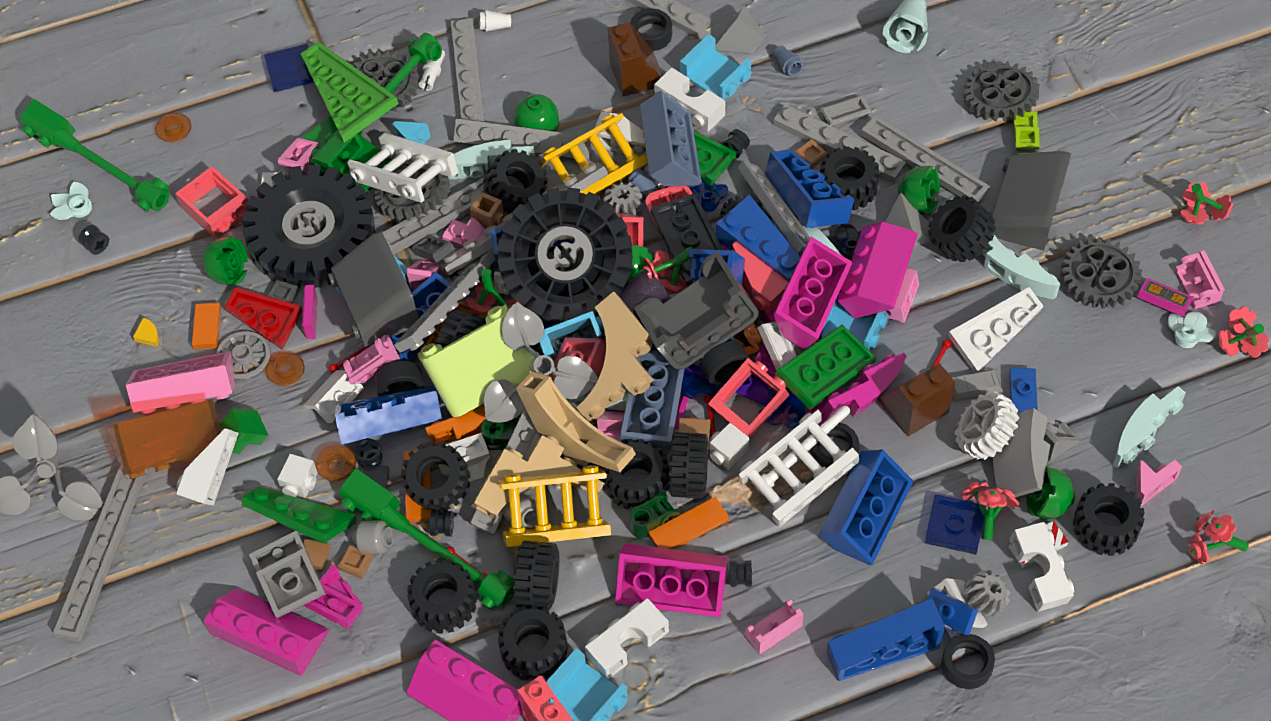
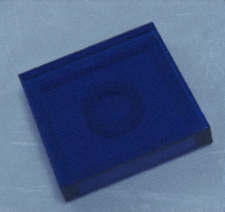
(288, 68)
(955, 524)

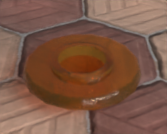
(177, 133)
(288, 377)
(332, 454)

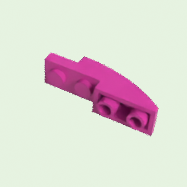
(867, 388)

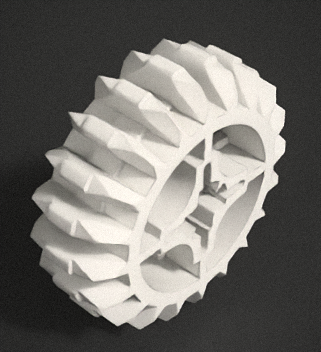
(986, 425)

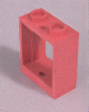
(223, 217)
(733, 384)
(535, 702)

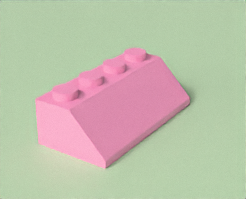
(181, 383)

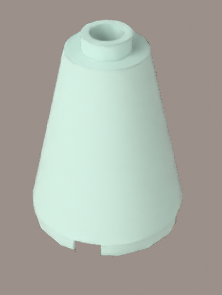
(907, 26)

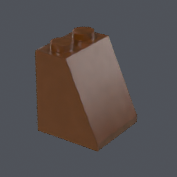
(632, 60)
(920, 399)

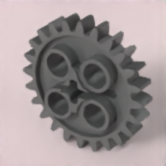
(384, 68)
(1001, 91)
(399, 206)
(1082, 262)

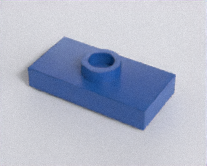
(1023, 388)
(954, 611)

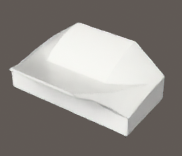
(473, 452)

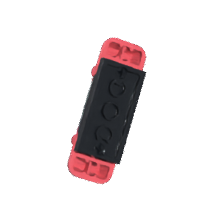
(681, 224)

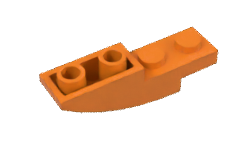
(457, 427)

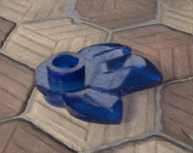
(709, 195)
(694, 384)
(790, 405)

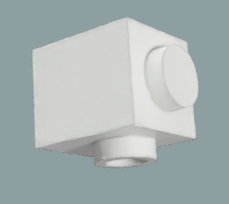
(728, 446)
(297, 476)

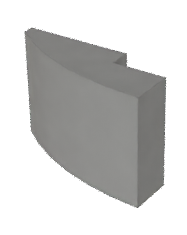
(1024, 460)
(287, 574)

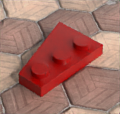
(264, 314)

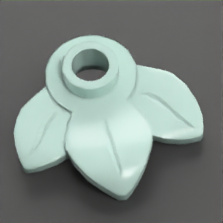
(72, 203)
(1190, 329)

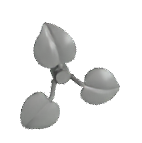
(525, 328)
(36, 439)

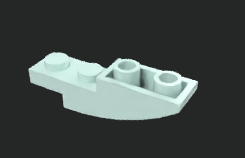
(477, 159)
(1019, 271)
(1144, 423)

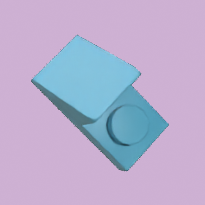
(412, 131)

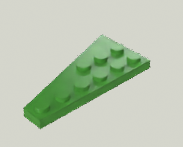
(347, 92)

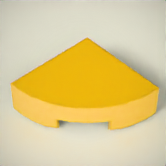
(146, 333)

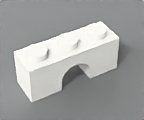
(704, 109)
(1037, 544)
(641, 622)

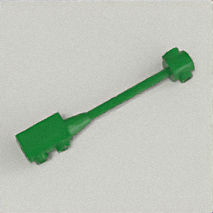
(58, 131)
(336, 152)
(380, 504)

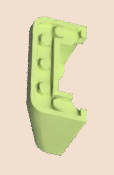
(474, 362)

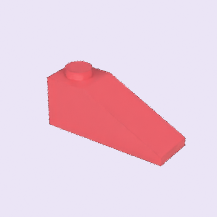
(761, 281)

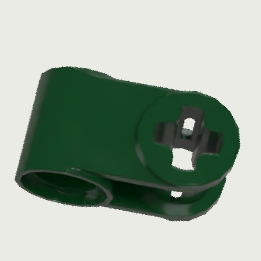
(500, 434)
(655, 513)

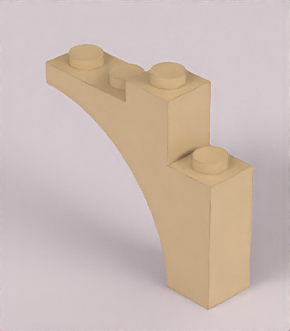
(621, 370)
(557, 418)
(542, 460)

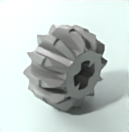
(624, 198)
(987, 593)

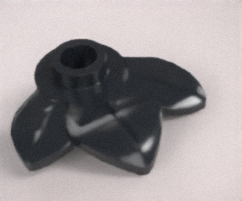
(845, 240)

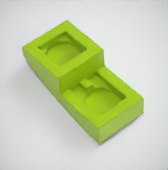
(1026, 131)

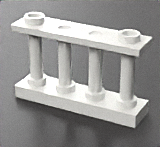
(401, 152)
(802, 493)

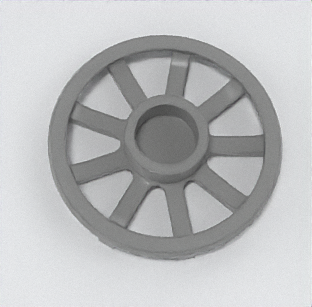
(244, 354)

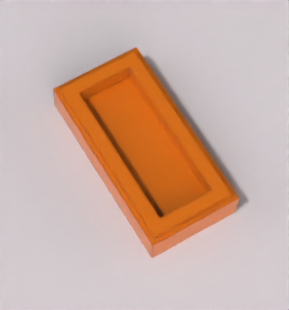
(206, 326)

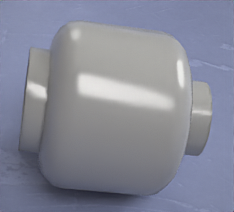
(528, 511)
(373, 537)

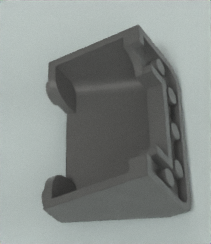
(1029, 197)
(374, 290)
(699, 315)

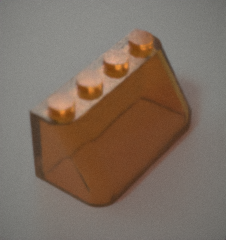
(164, 438)

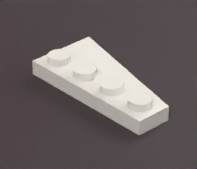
(993, 329)

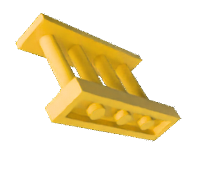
(615, 173)
(569, 527)

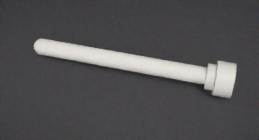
(792, 458)

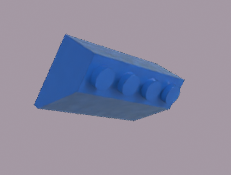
(866, 506)

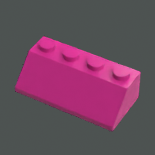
(877, 269)
(811, 293)
(672, 579)
(254, 628)
(461, 688)

